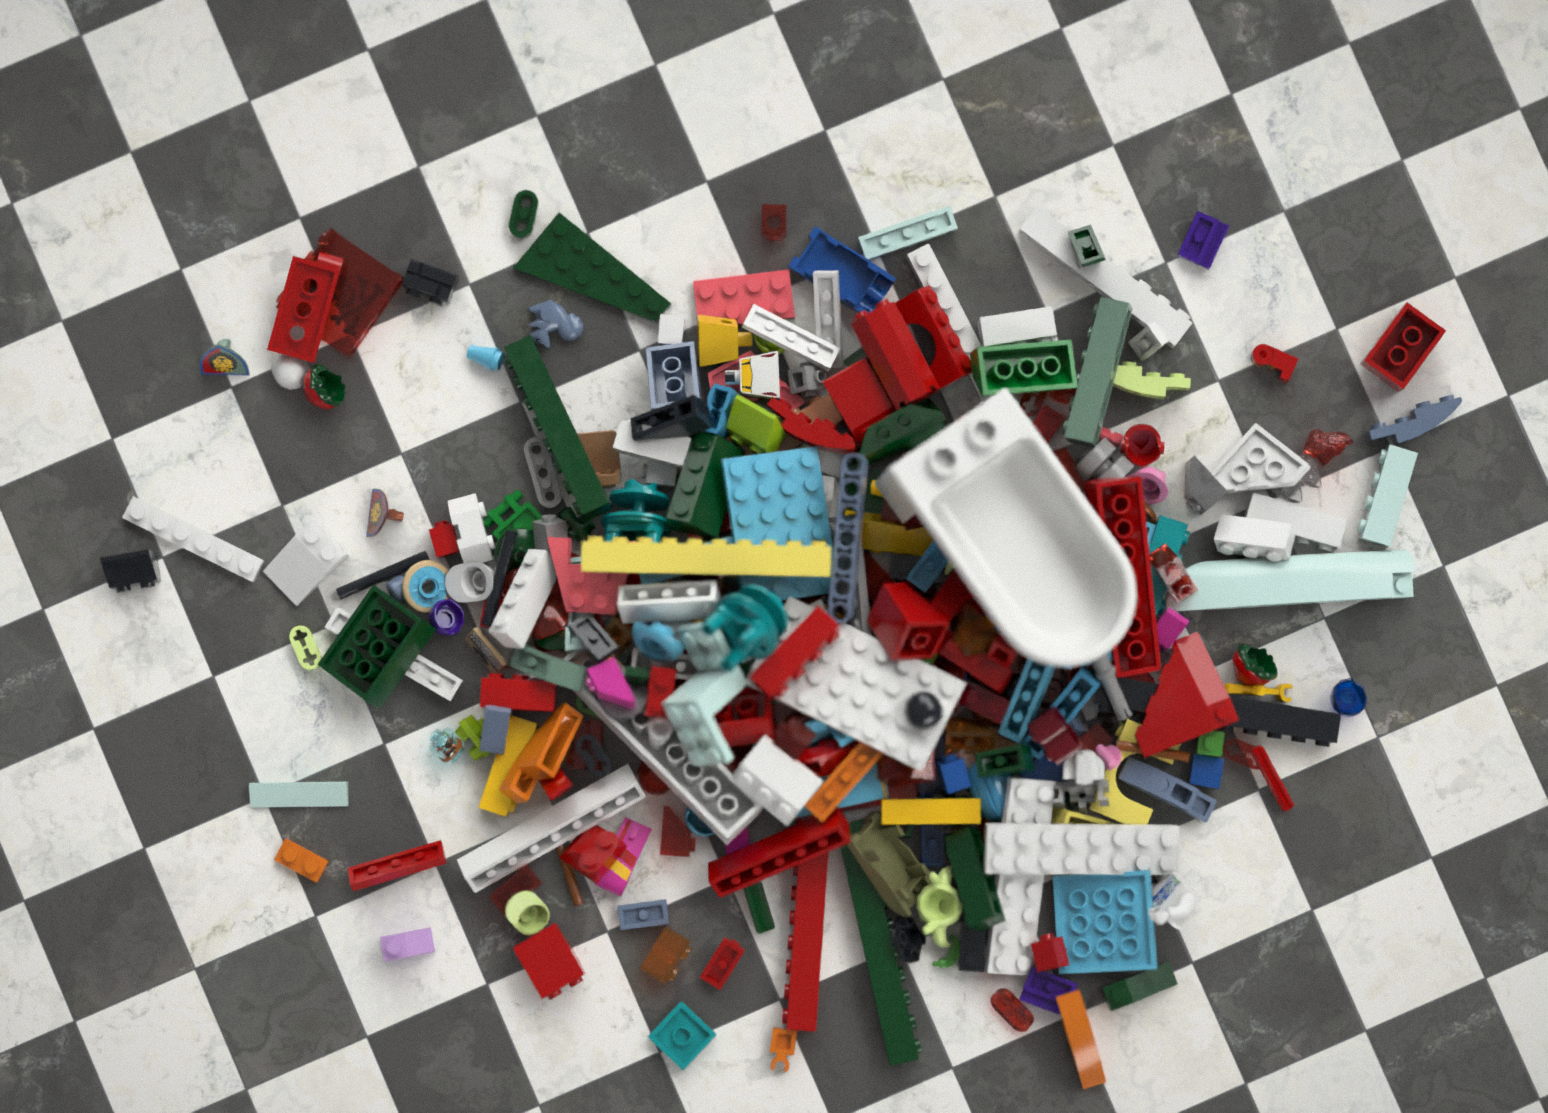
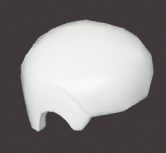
(289, 371)

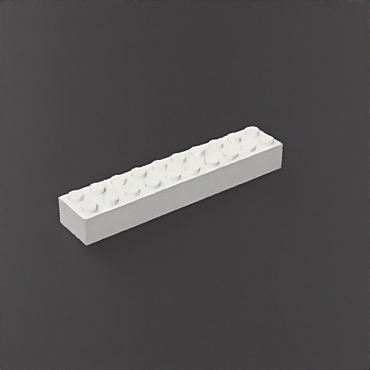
(702, 788)

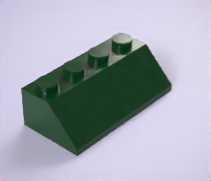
(700, 493)

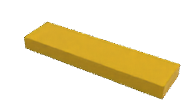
(930, 811)

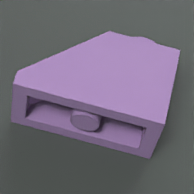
(407, 944)

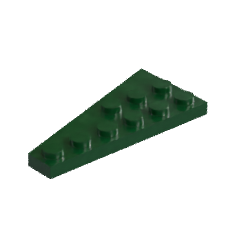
(581, 265)

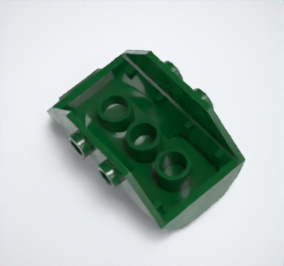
(901, 430)

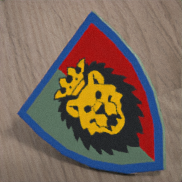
(223, 360)

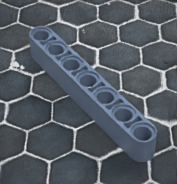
(855, 528)

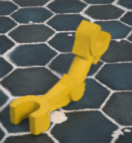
(1259, 690)

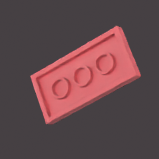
(735, 295)

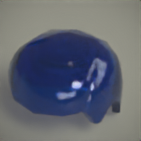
(1348, 698)

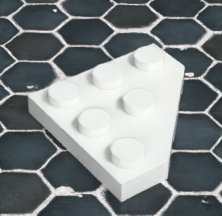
(1259, 464)

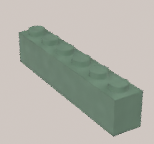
(1098, 372)

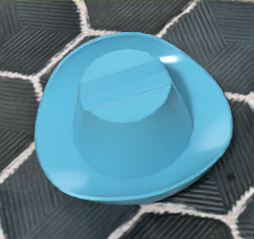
(656, 642)

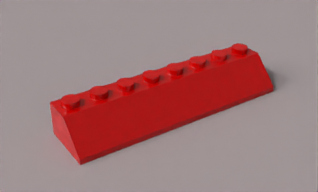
(1122, 511)

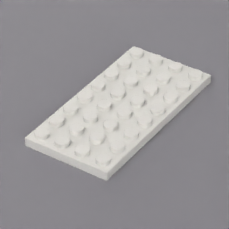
(866, 692)

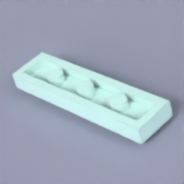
(908, 233)

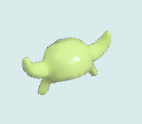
(939, 906)

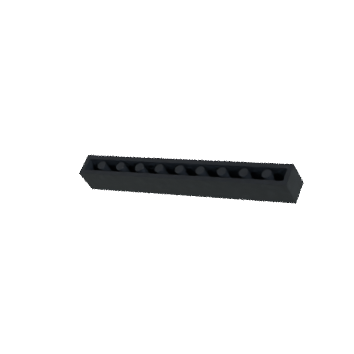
(1252, 714)

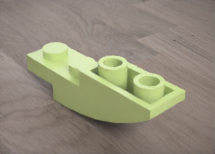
(1130, 380)

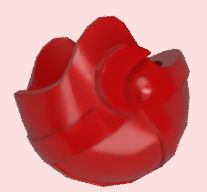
(1142, 445)

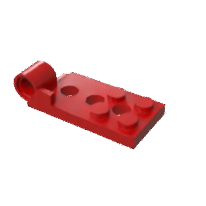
(326, 275)

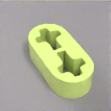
(300, 650)

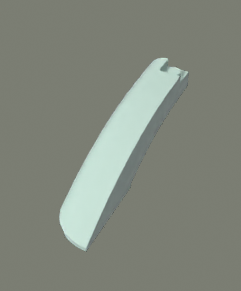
(1299, 580)

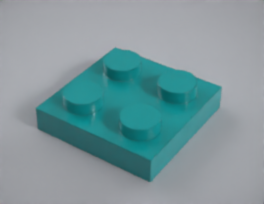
(682, 1035)

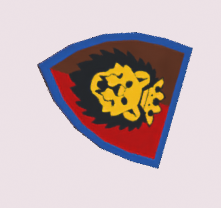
(380, 512)

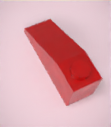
(558, 785)

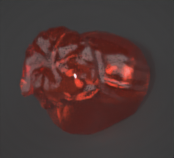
(1326, 445)

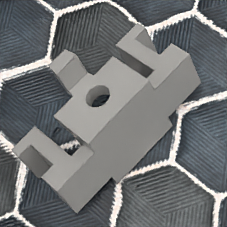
(1076, 790)

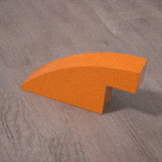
(542, 754)
(1080, 1039)

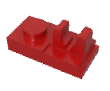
(722, 963)

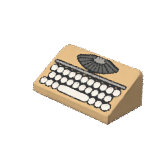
(486, 650)

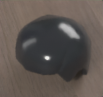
(923, 710)

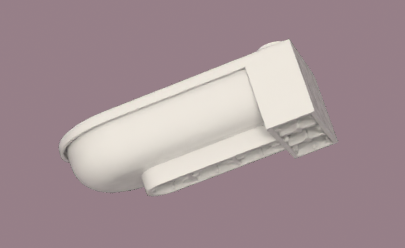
(1018, 534)

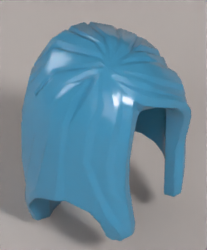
(991, 793)

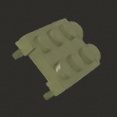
(889, 863)

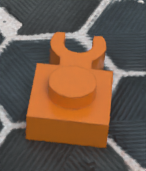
(782, 1044)

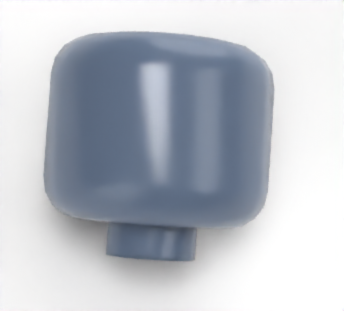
(394, 588)

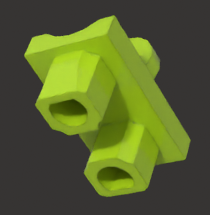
(472, 729)

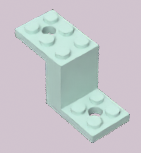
(701, 696)

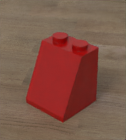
(906, 623)

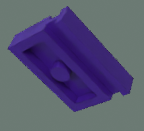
(1203, 240)
(1042, 988)

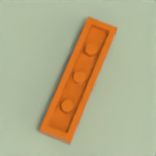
(842, 780)

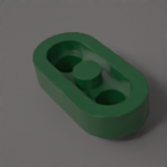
(523, 214)

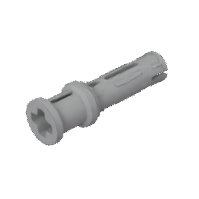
(1105, 673)

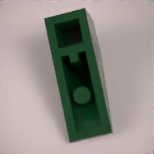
(1138, 986)

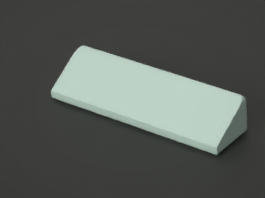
(299, 794)

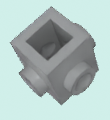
(807, 379)

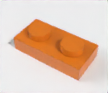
(301, 860)

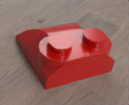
(593, 852)

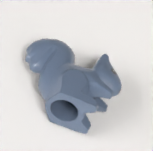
(553, 317)

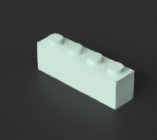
(1388, 495)

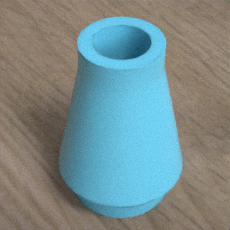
(486, 356)

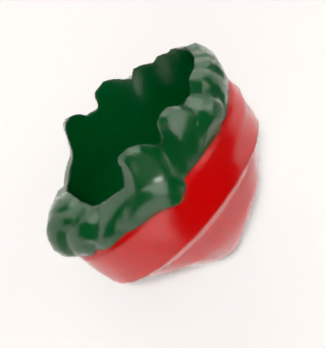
(323, 387)
(1253, 665)

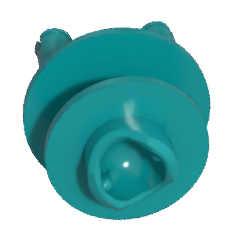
(636, 523)
(749, 623)

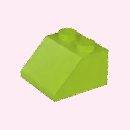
(754, 427)

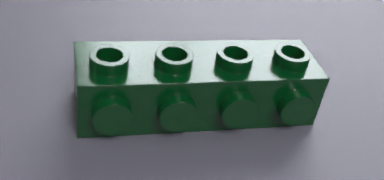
(975, 887)

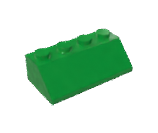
(1024, 367)

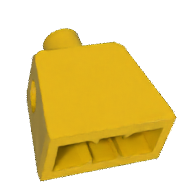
(719, 340)

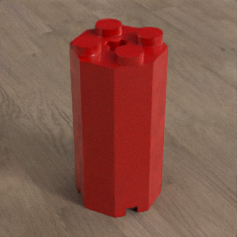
(894, 354)

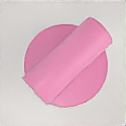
(1109, 755)

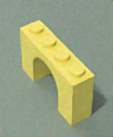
(1121, 808)

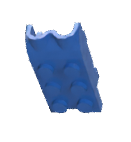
(860, 280)

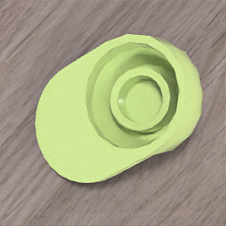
(527, 913)

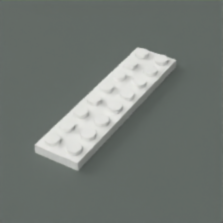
(1080, 848)
(1020, 894)

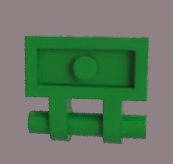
(520, 519)

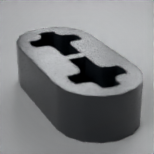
(588, 759)

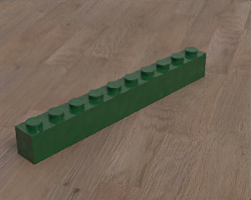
(881, 961)

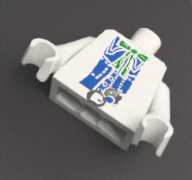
(1174, 898)

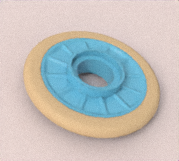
(416, 577)

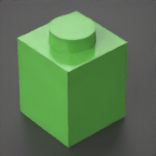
(1210, 744)

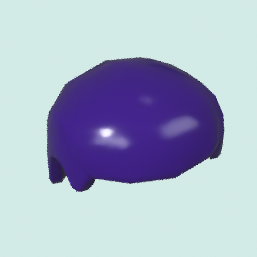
(446, 617)

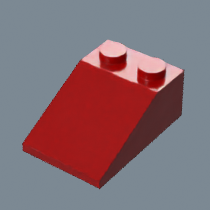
(858, 398)

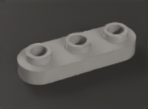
(550, 482)

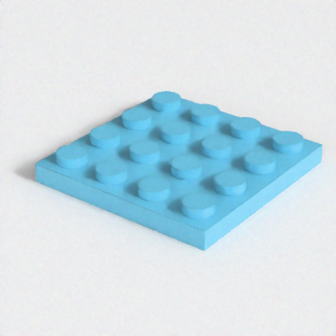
(1105, 921)

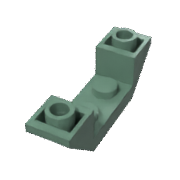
(548, 667)

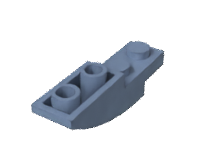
(1424, 418)
(1167, 789)

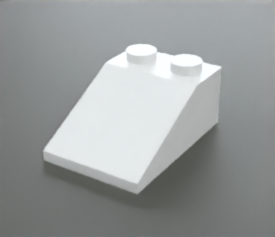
(305, 562)

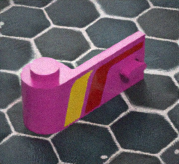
(618, 875)

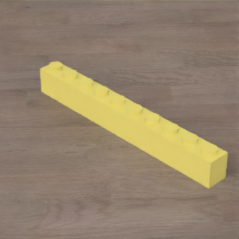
(708, 559)

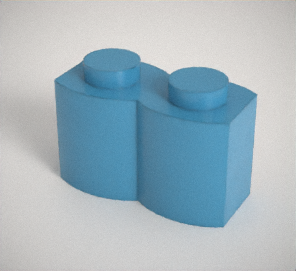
(720, 404)

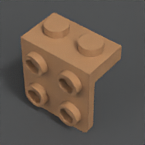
(603, 456)

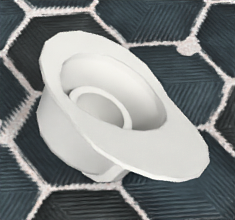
(469, 582)

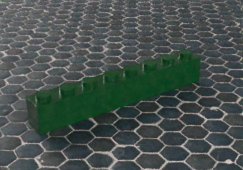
(557, 427)

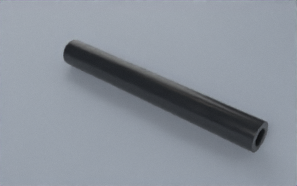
(380, 575)
(499, 577)

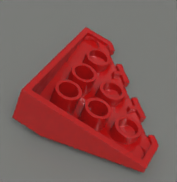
(1187, 701)

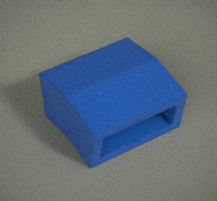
(1206, 771)

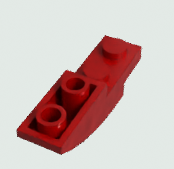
(817, 434)
(826, 757)

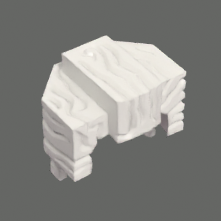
(1083, 767)

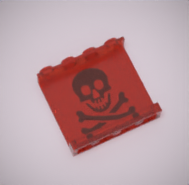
(359, 295)

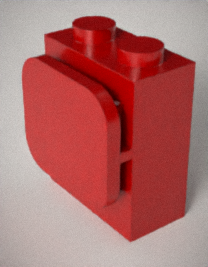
(550, 961)

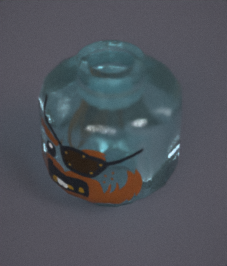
(446, 745)

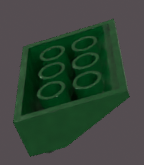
(376, 647)

